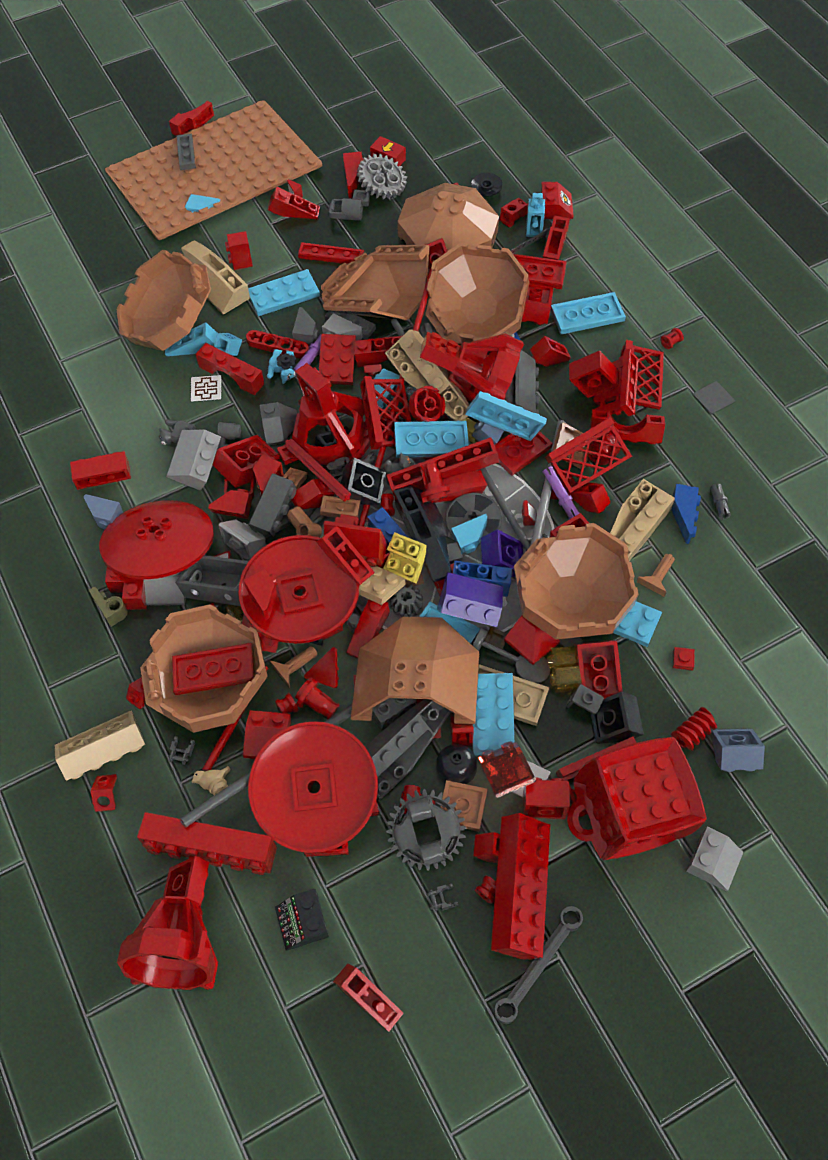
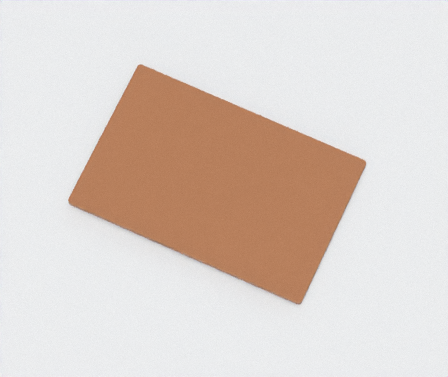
(233, 161)

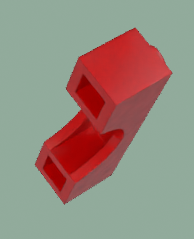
(247, 376)
(648, 430)

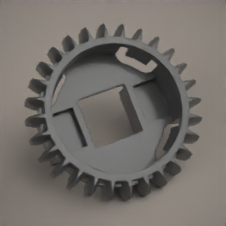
(422, 808)

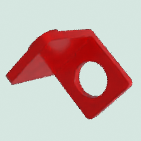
(103, 786)

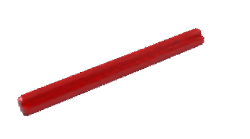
(318, 470)

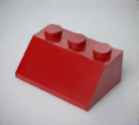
(366, 540)

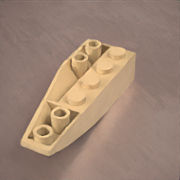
(226, 286)
(421, 373)
(641, 515)

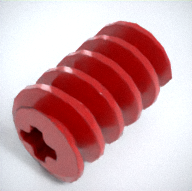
(695, 729)

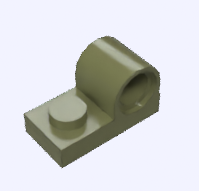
(108, 605)

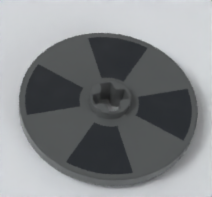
(471, 505)

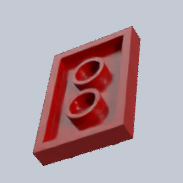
(337, 358)
(517, 452)

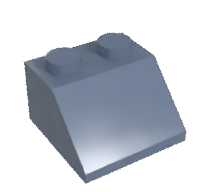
(738, 749)

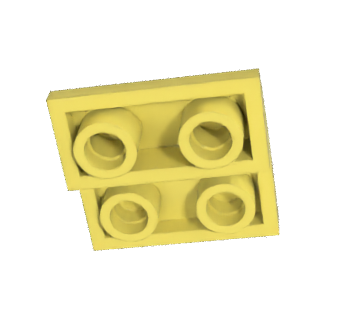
(405, 557)

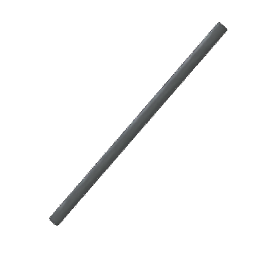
(243, 782)

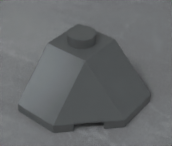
(277, 422)

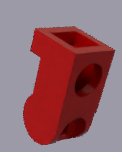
(513, 211)

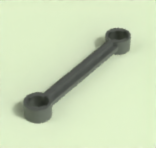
(538, 965)

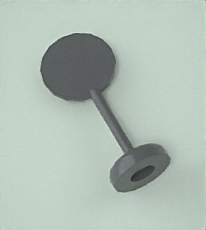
(535, 673)

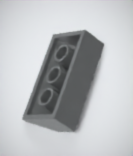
(525, 383)

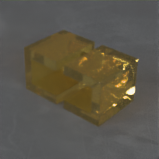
(565, 674)

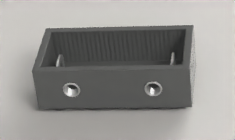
(213, 580)

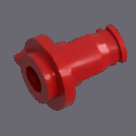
(432, 482)
(316, 699)

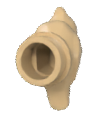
(212, 780)

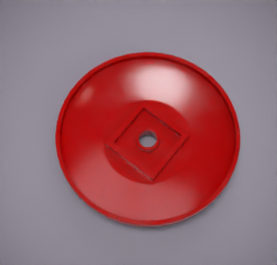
(179, 539)
(300, 564)
(281, 783)

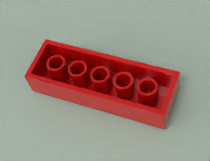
(208, 842)
(521, 887)

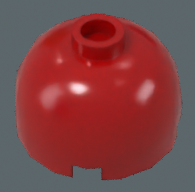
(426, 404)

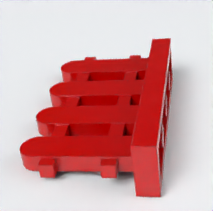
(626, 391)

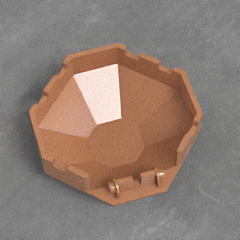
(448, 213)
(476, 293)
(163, 301)
(576, 582)
(192, 632)

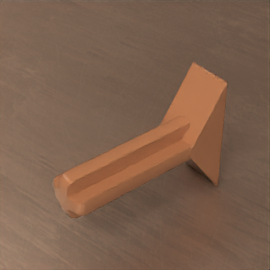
(654, 582)
(291, 666)

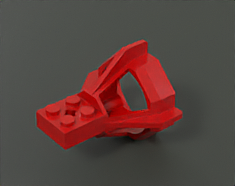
(472, 365)
(320, 407)
(173, 930)

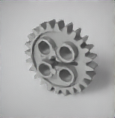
(381, 176)

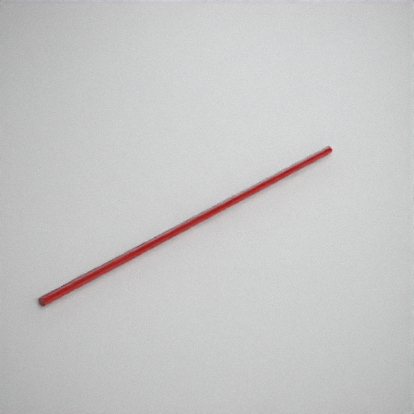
(380, 456)

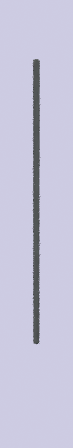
(491, 485)

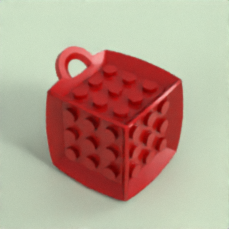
(636, 799)

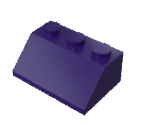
(471, 599)

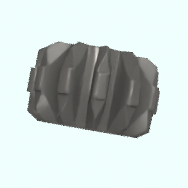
(407, 601)

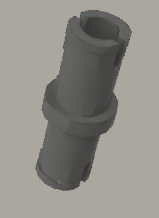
(720, 501)

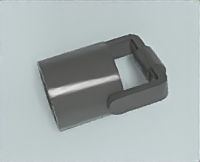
(350, 209)

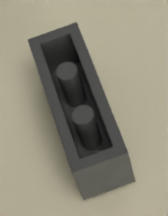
(273, 505)

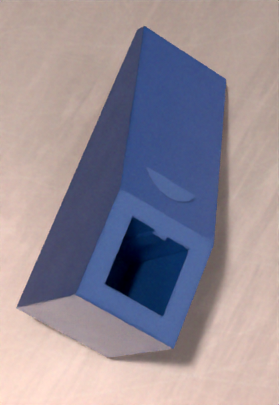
(685, 509)
(486, 573)

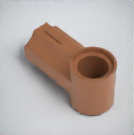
(303, 523)

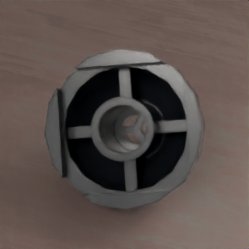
(456, 764)

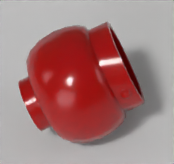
(606, 450)

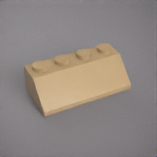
(98, 745)

